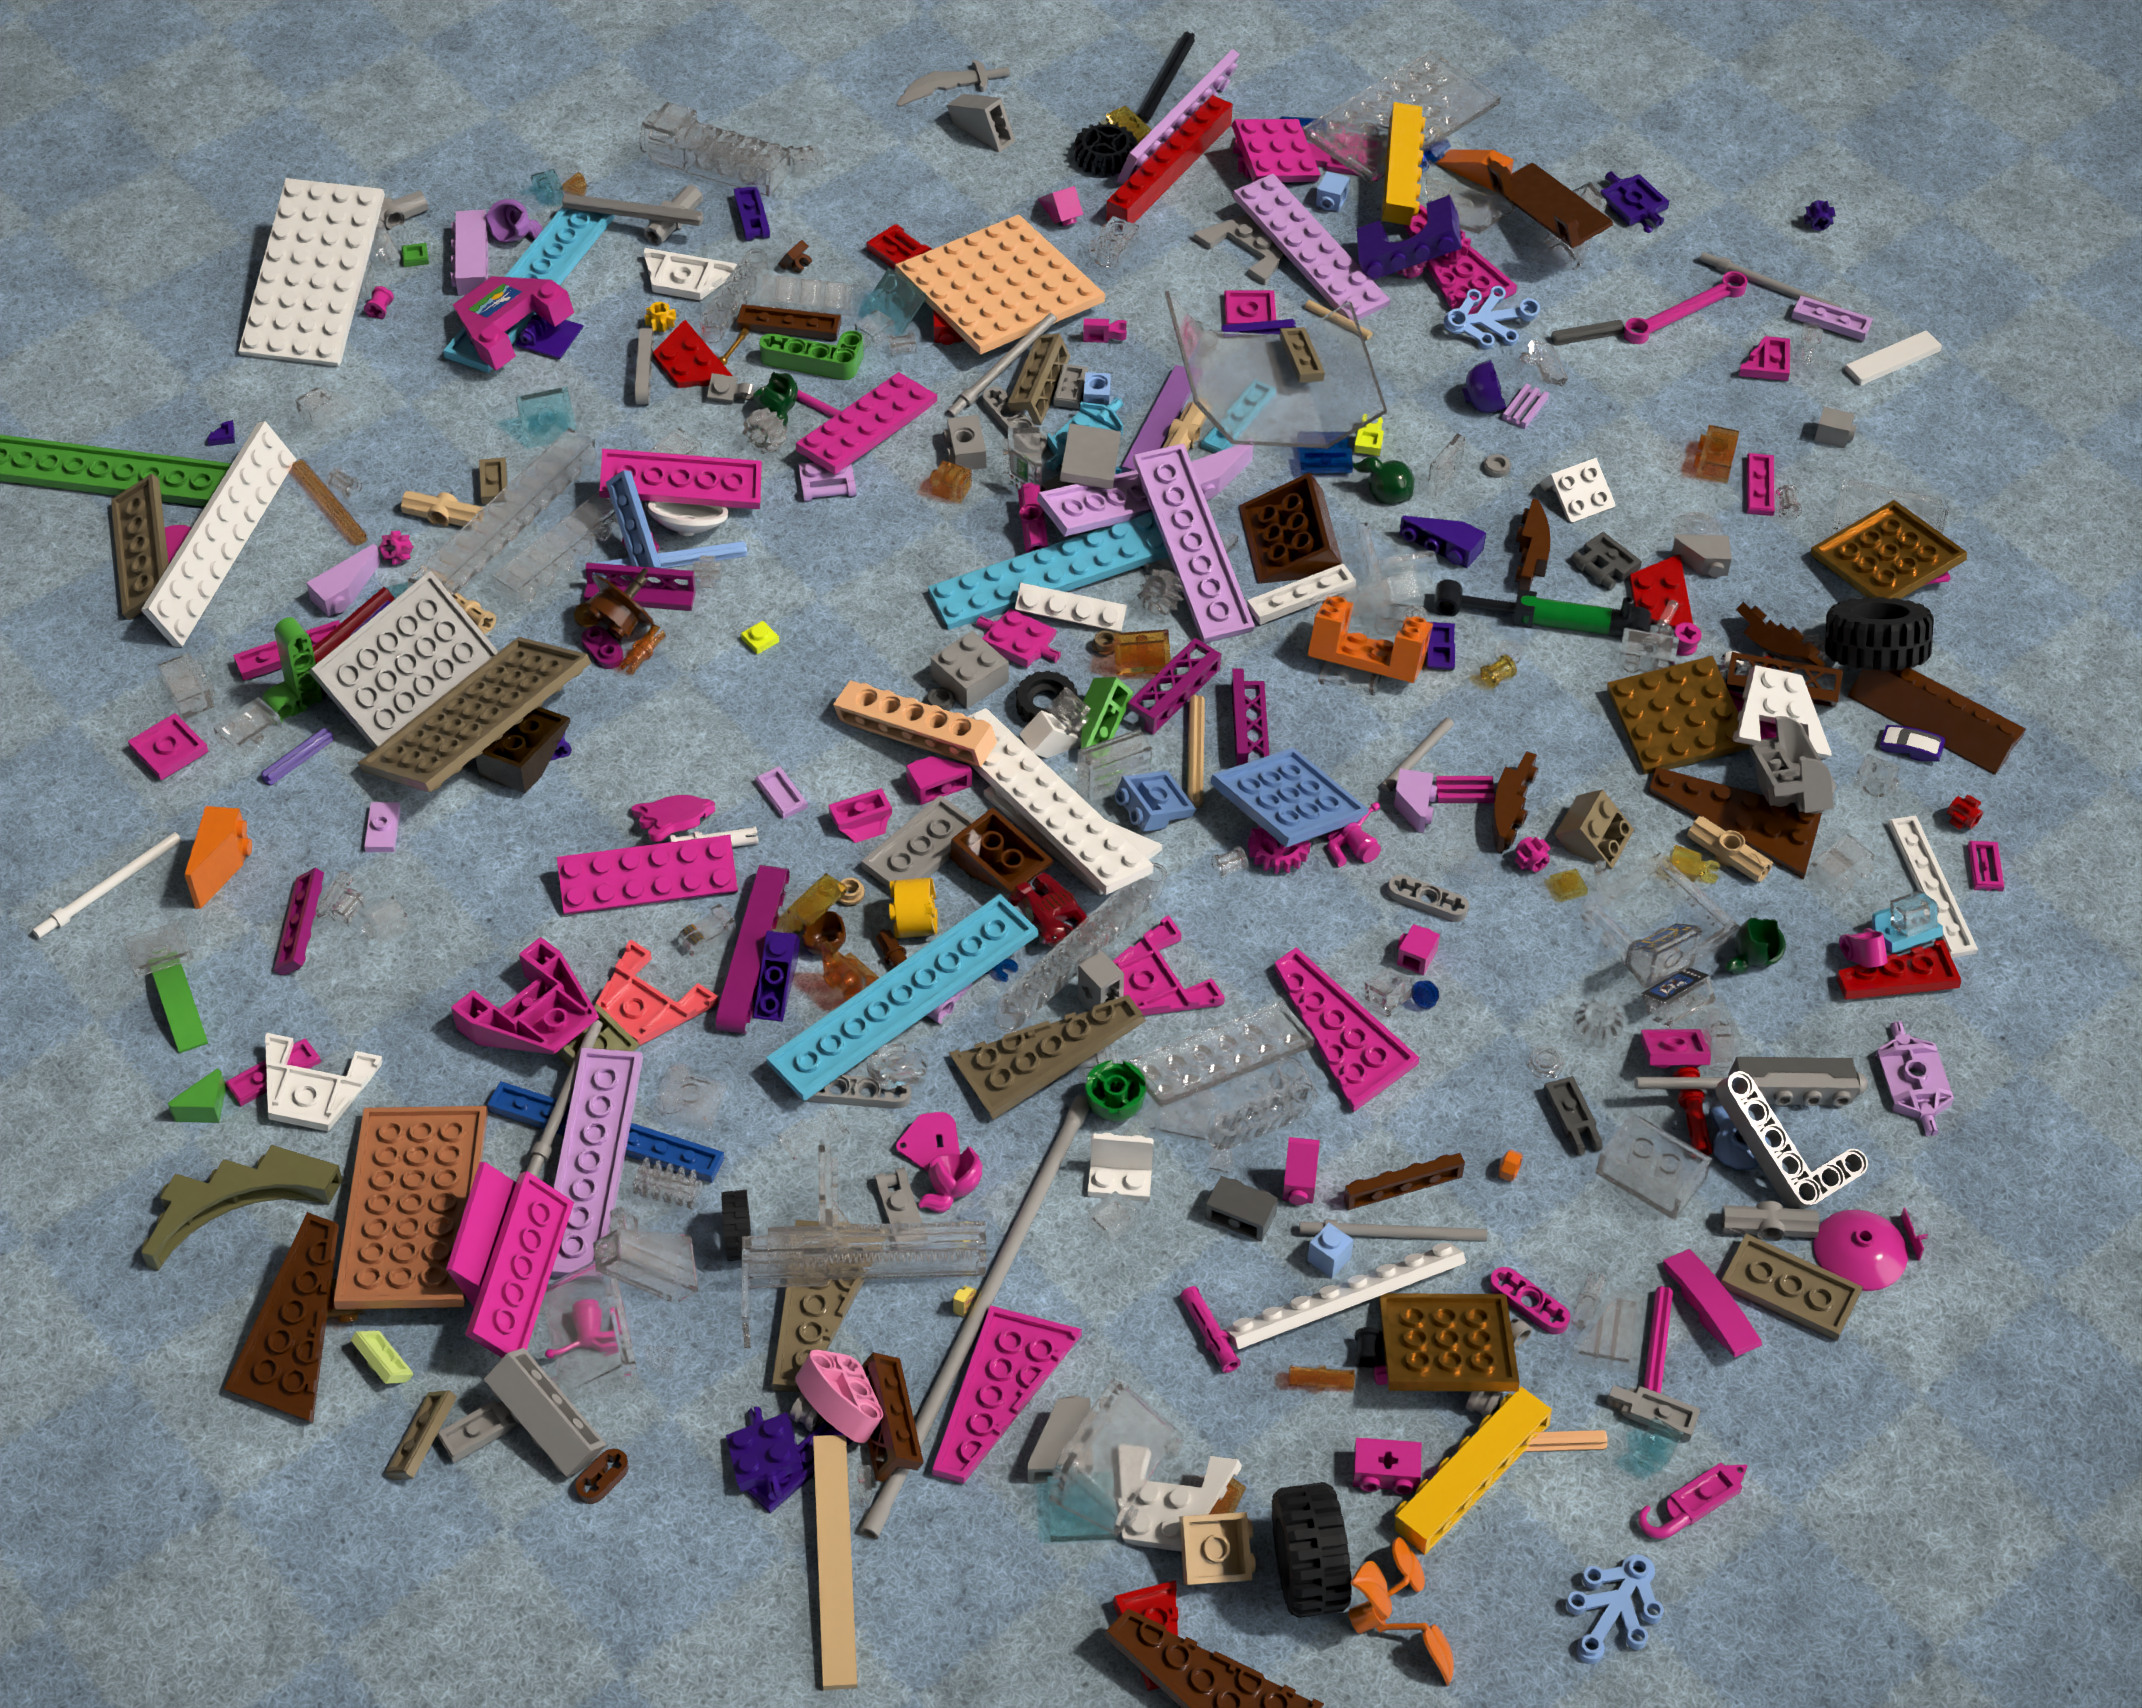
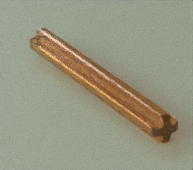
(329, 502)

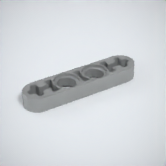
(644, 367)
(1019, 419)
(852, 1095)

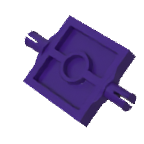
(1634, 199)
(764, 1452)

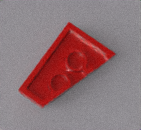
(1155, 1603)

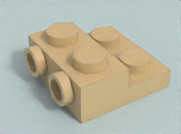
(1216, 1548)

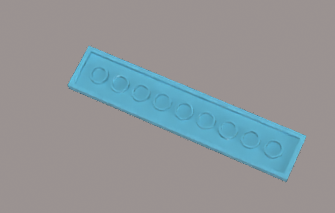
(548, 257)
(1055, 567)
(901, 997)

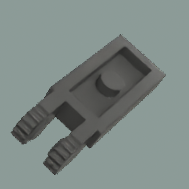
(1573, 1113)

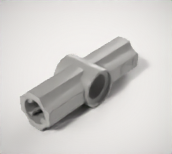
(688, 199)
(396, 211)
(1770, 1221)

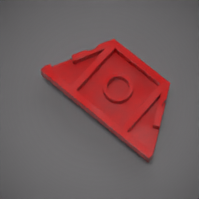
(688, 358)
(1657, 585)

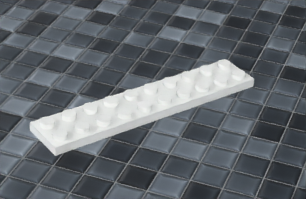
(218, 535)
(1060, 812)

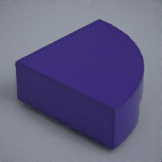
(222, 435)

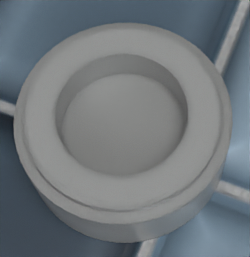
(1497, 466)

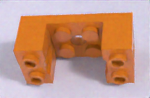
(1398, 660)

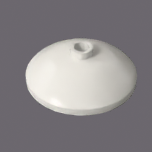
(687, 517)

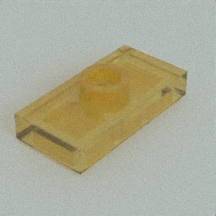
(1127, 118)

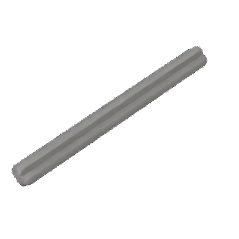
(632, 209)

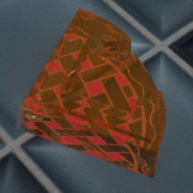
(576, 185)

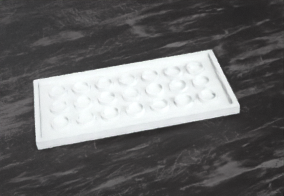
(312, 272)

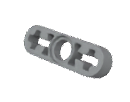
(1423, 888)

